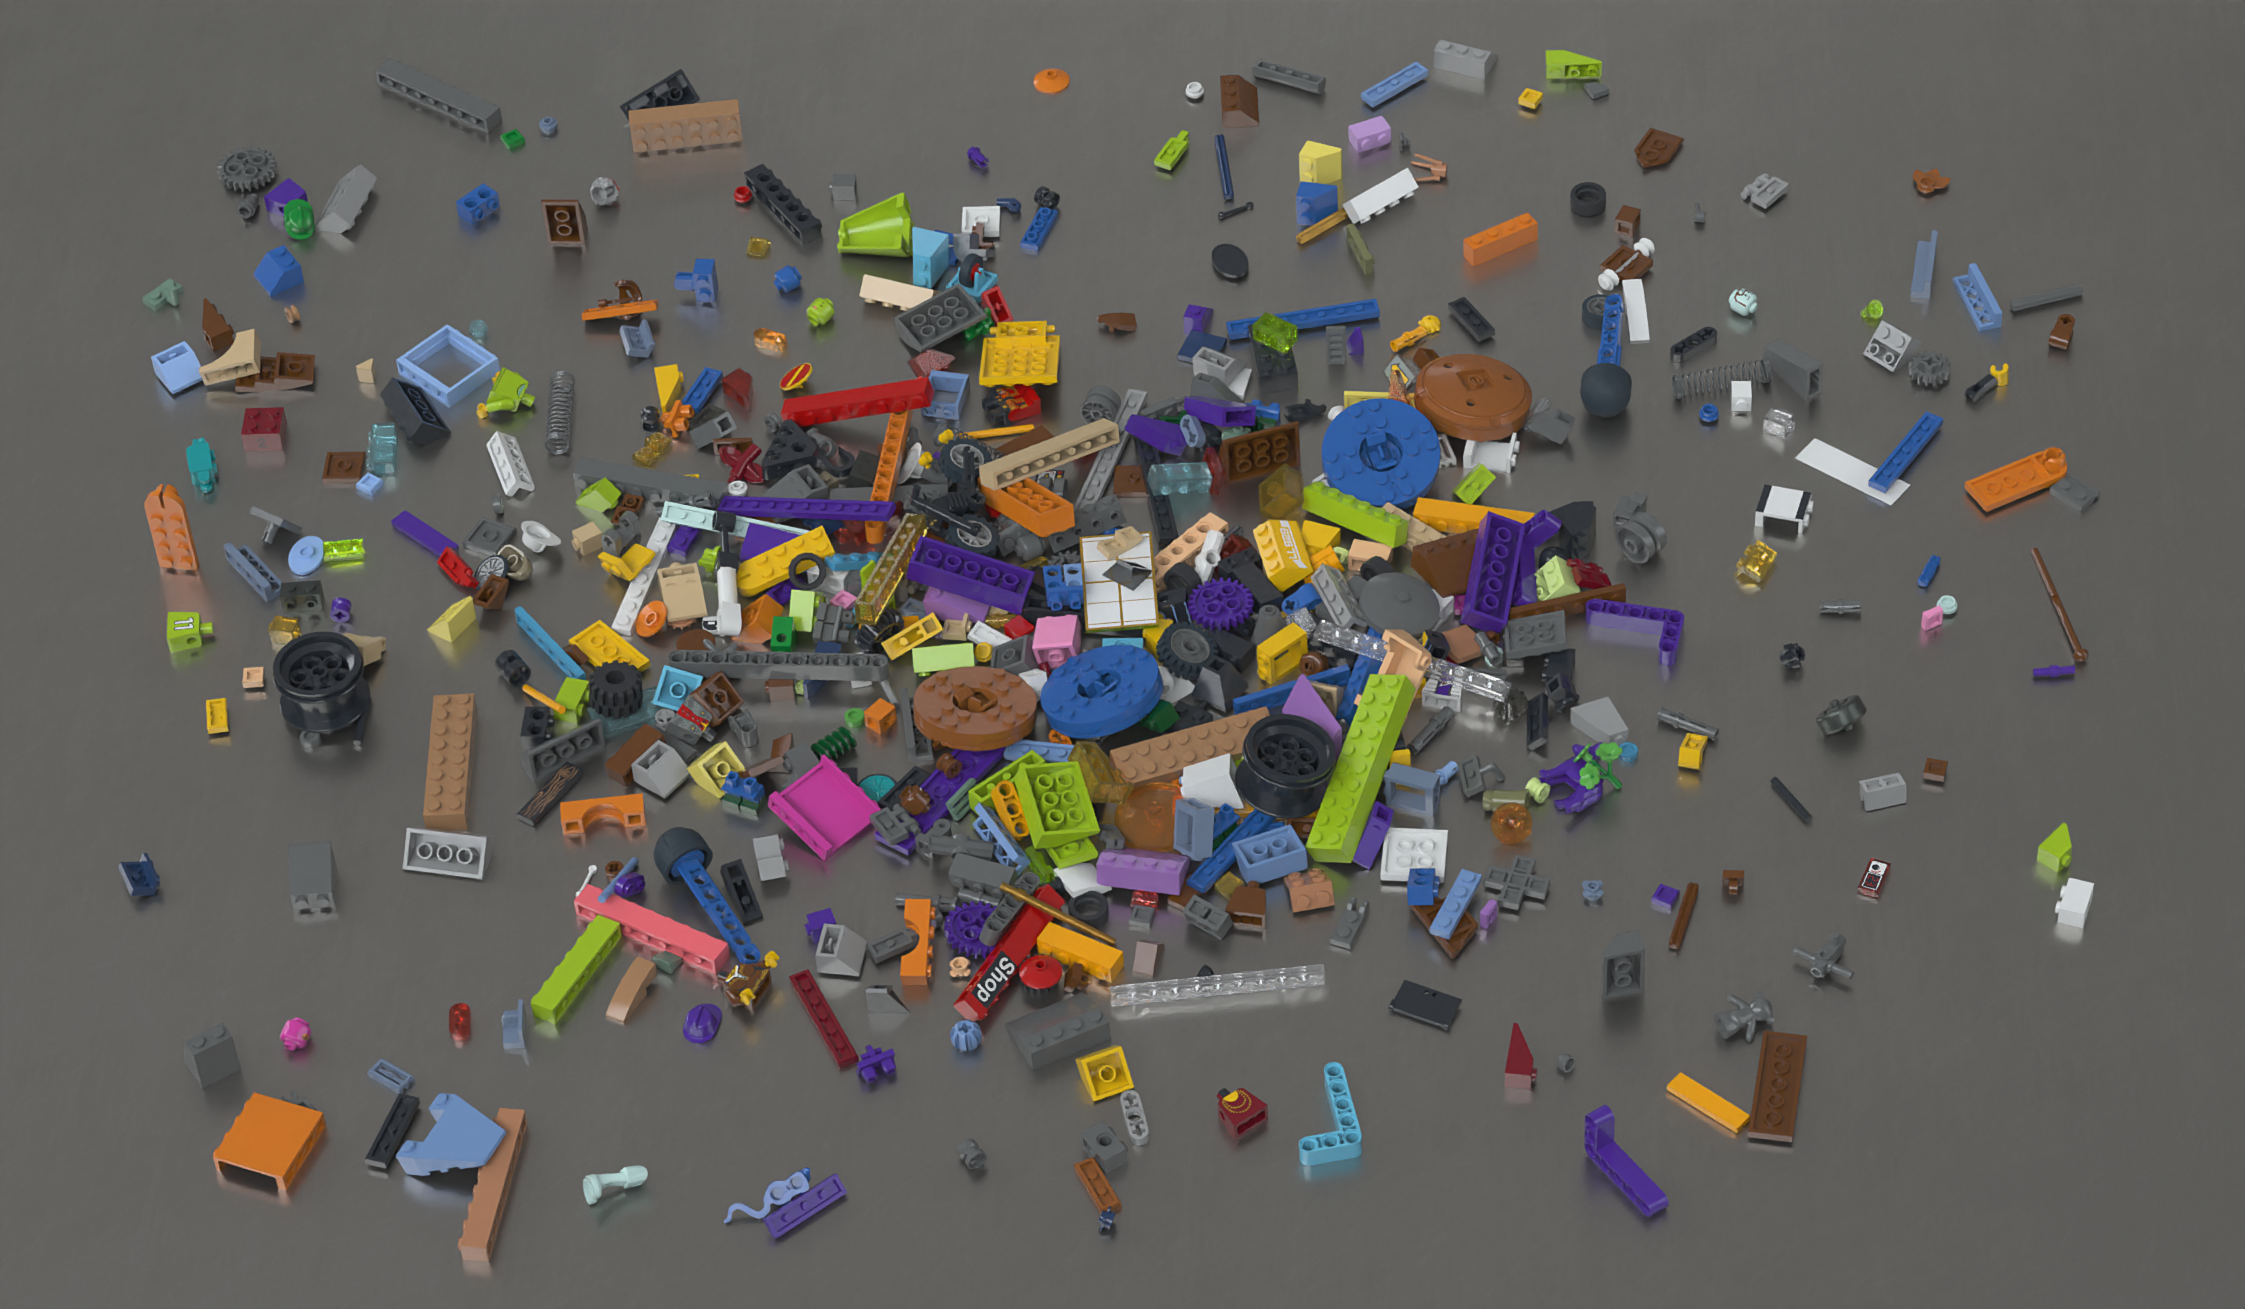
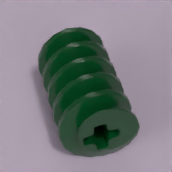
(834, 744)

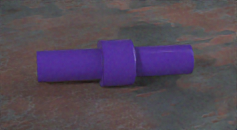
(2053, 671)

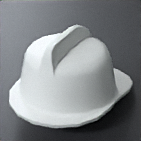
(911, 466)
(538, 536)

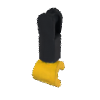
(1995, 378)

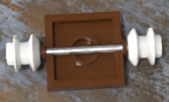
(1626, 264)

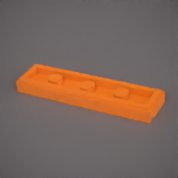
(621, 309)

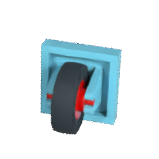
(974, 277)

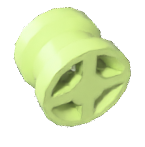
(1538, 790)

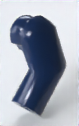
(1011, 203)

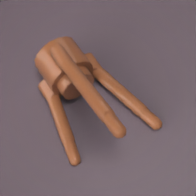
(1437, 167)

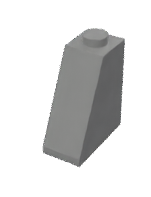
(1600, 721)

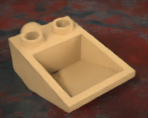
(682, 591)

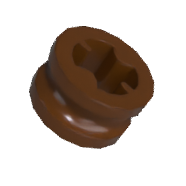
(613, 865)

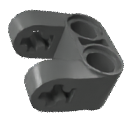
(620, 541)

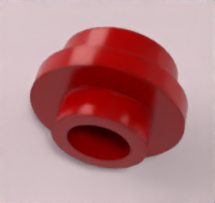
(742, 194)

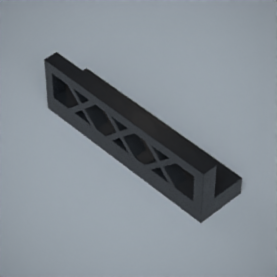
(1341, 655)

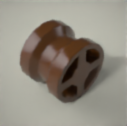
(949, 765)

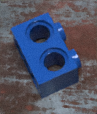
(478, 204)
(1422, 886)

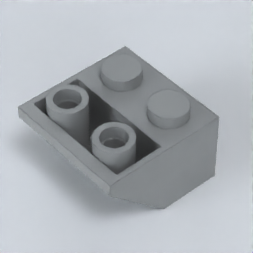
(1891, 346)
(1217, 365)
(660, 769)
(840, 951)

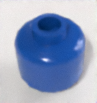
(787, 279)

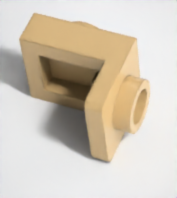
(957, 628)

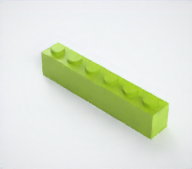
(1355, 514)
(576, 969)

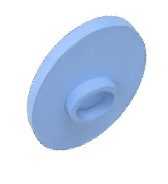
(306, 555)

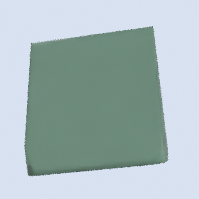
(667, 961)

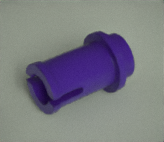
(975, 154)

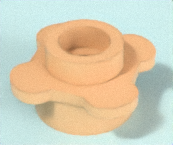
(960, 967)

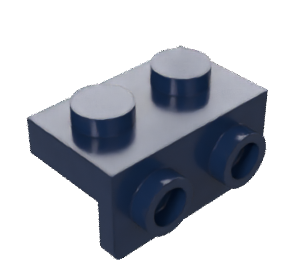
(140, 876)

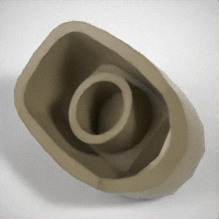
(518, 563)

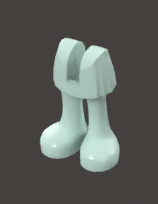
(628, 1178)

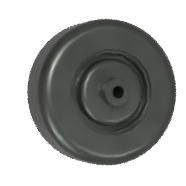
(1841, 715)

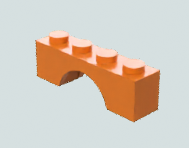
(580, 813)
(915, 965)

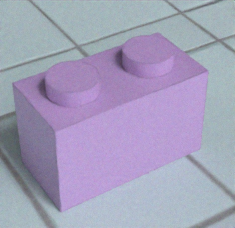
(1369, 134)

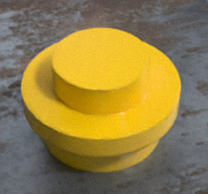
(983, 652)

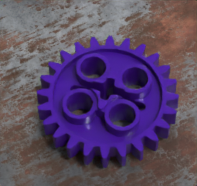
(1220, 604)
(964, 928)

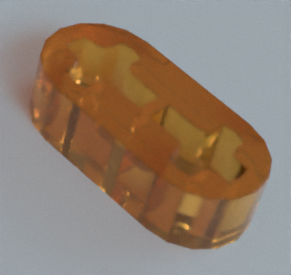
(770, 339)

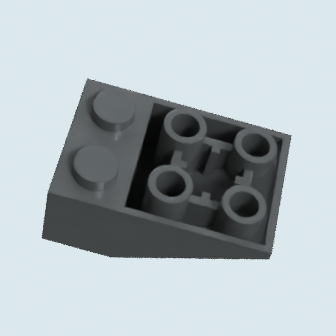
(798, 483)

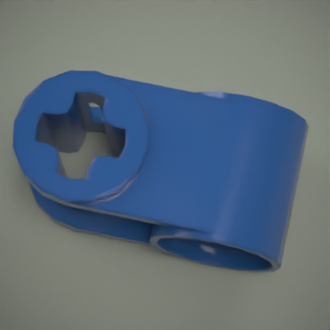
(1305, 596)

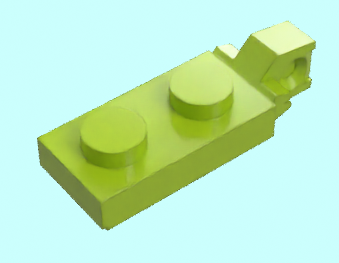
(1172, 151)

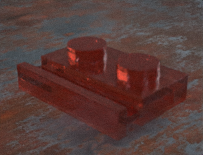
(1216, 469)

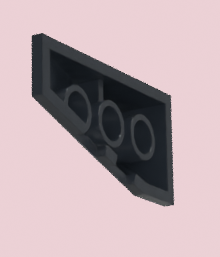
(668, 92)

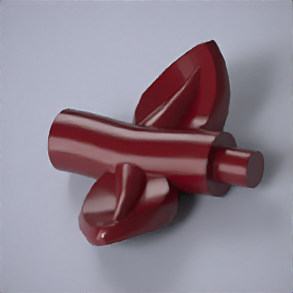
(742, 463)

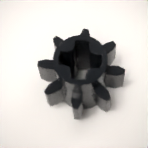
(1792, 655)

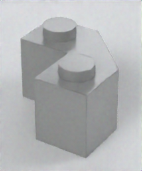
(769, 857)

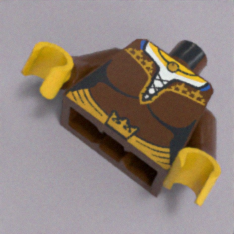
(748, 982)

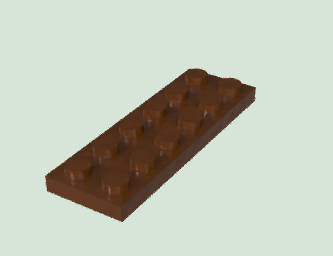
(1777, 1086)

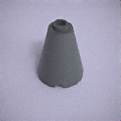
(1267, 624)

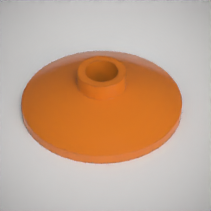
(1051, 80)
(651, 618)

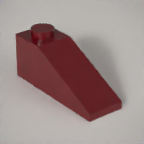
(1520, 1062)

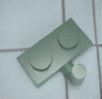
(163, 294)

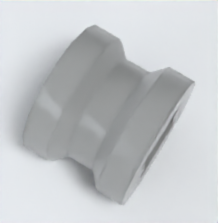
(663, 718)

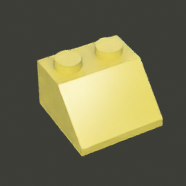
(1320, 163)
(713, 767)

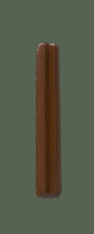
(1683, 916)

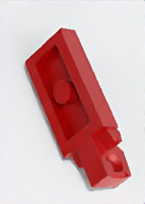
(457, 568)

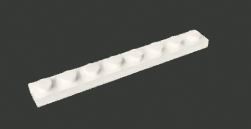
(642, 584)

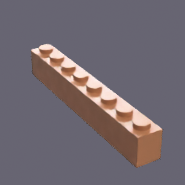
(492, 1188)

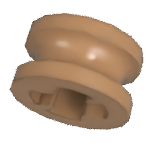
(292, 314)

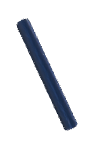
(1224, 167)

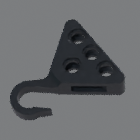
(799, 452)

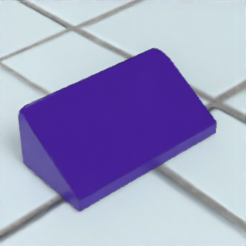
(782, 591)

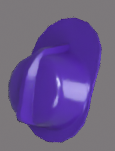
(702, 1023)

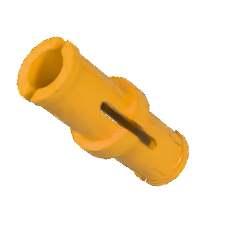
(1408, 338)

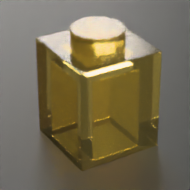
(284, 629)

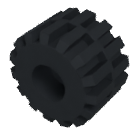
(615, 689)

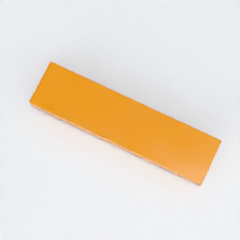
(1708, 1102)

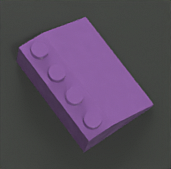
(952, 606)
(1308, 704)
(1143, 870)

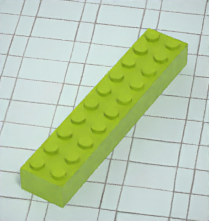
(1360, 768)

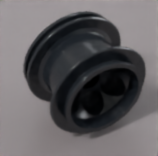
(321, 682)
(1285, 766)

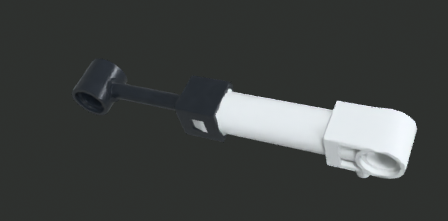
(725, 572)

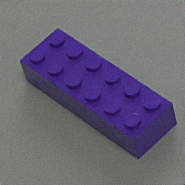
(1492, 573)
(970, 575)

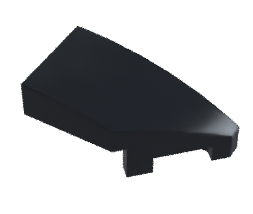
(1304, 411)

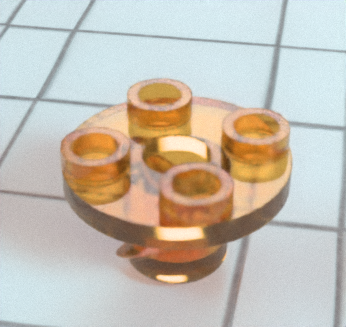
(1511, 823)

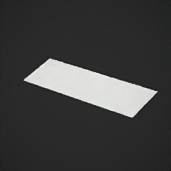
(1848, 470)

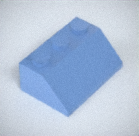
(1270, 855)

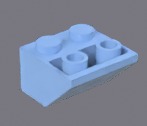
(177, 367)

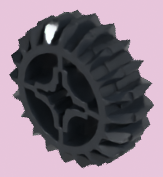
(871, 636)

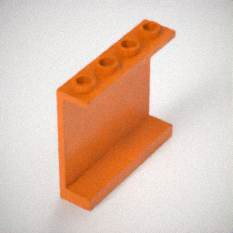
(271, 1138)

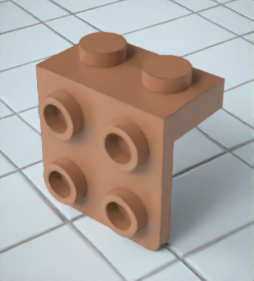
(1309, 890)

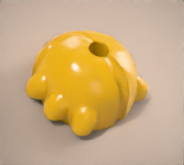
(1430, 323)

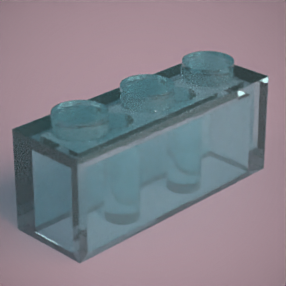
(382, 450)
(1179, 478)

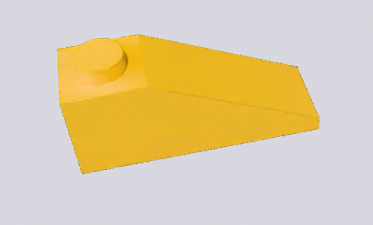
(668, 385)
(912, 636)

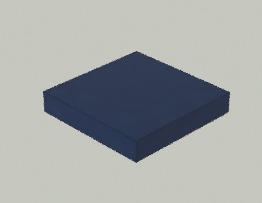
(1196, 341)

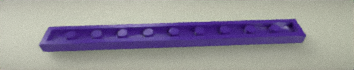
(808, 508)

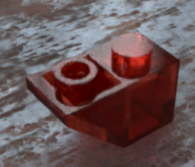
(929, 360)

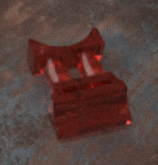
(1145, 898)

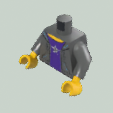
(930, 462)

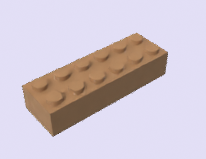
(685, 125)

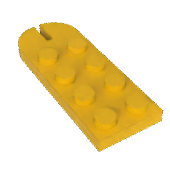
(774, 564)

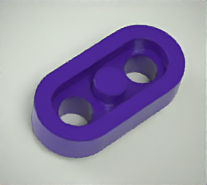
(629, 884)

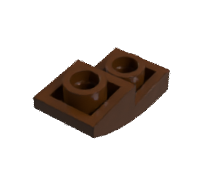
(631, 503)

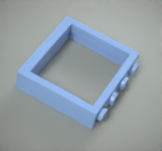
(409, 362)

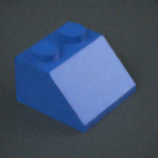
(1315, 202)
(278, 271)

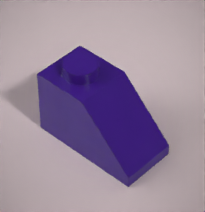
(1196, 318)

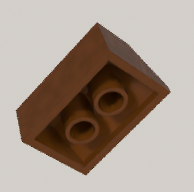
(1238, 102)

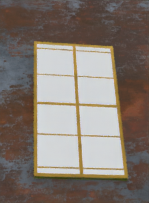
(1108, 603)

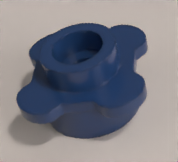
(1106, 1218)

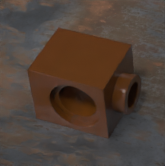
(1627, 221)

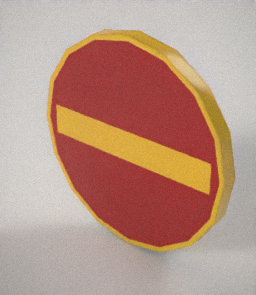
(796, 376)

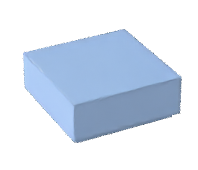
(369, 484)

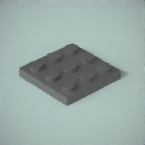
(1535, 635)

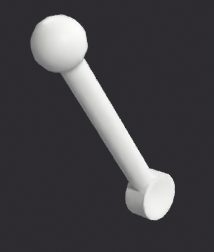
(592, 870)

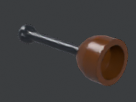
(1492, 635)

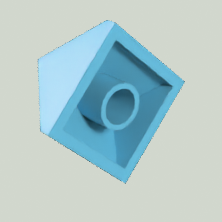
(675, 687)

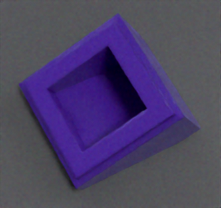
(1355, 343)

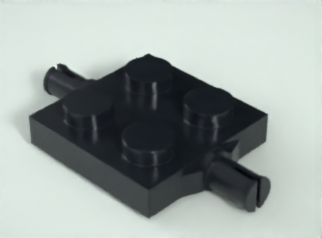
(1189, 716)

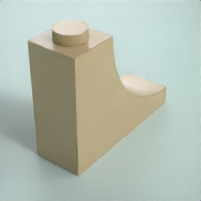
(237, 362)

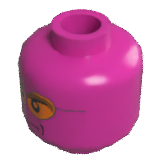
(295, 1034)

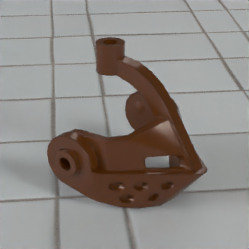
(624, 298)

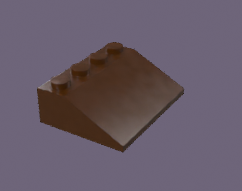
(1260, 452)
(1446, 562)

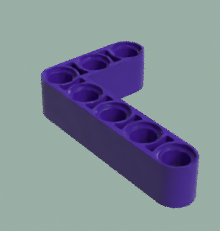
(1536, 532)
(1641, 619)
(1618, 1165)

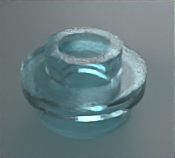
(478, 328)

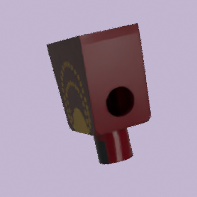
(1240, 1111)

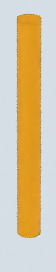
(999, 431)
(544, 699)

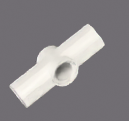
(1210, 551)

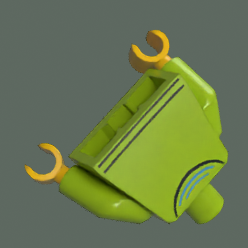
(506, 394)

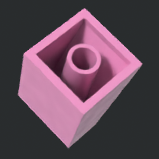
(1057, 639)

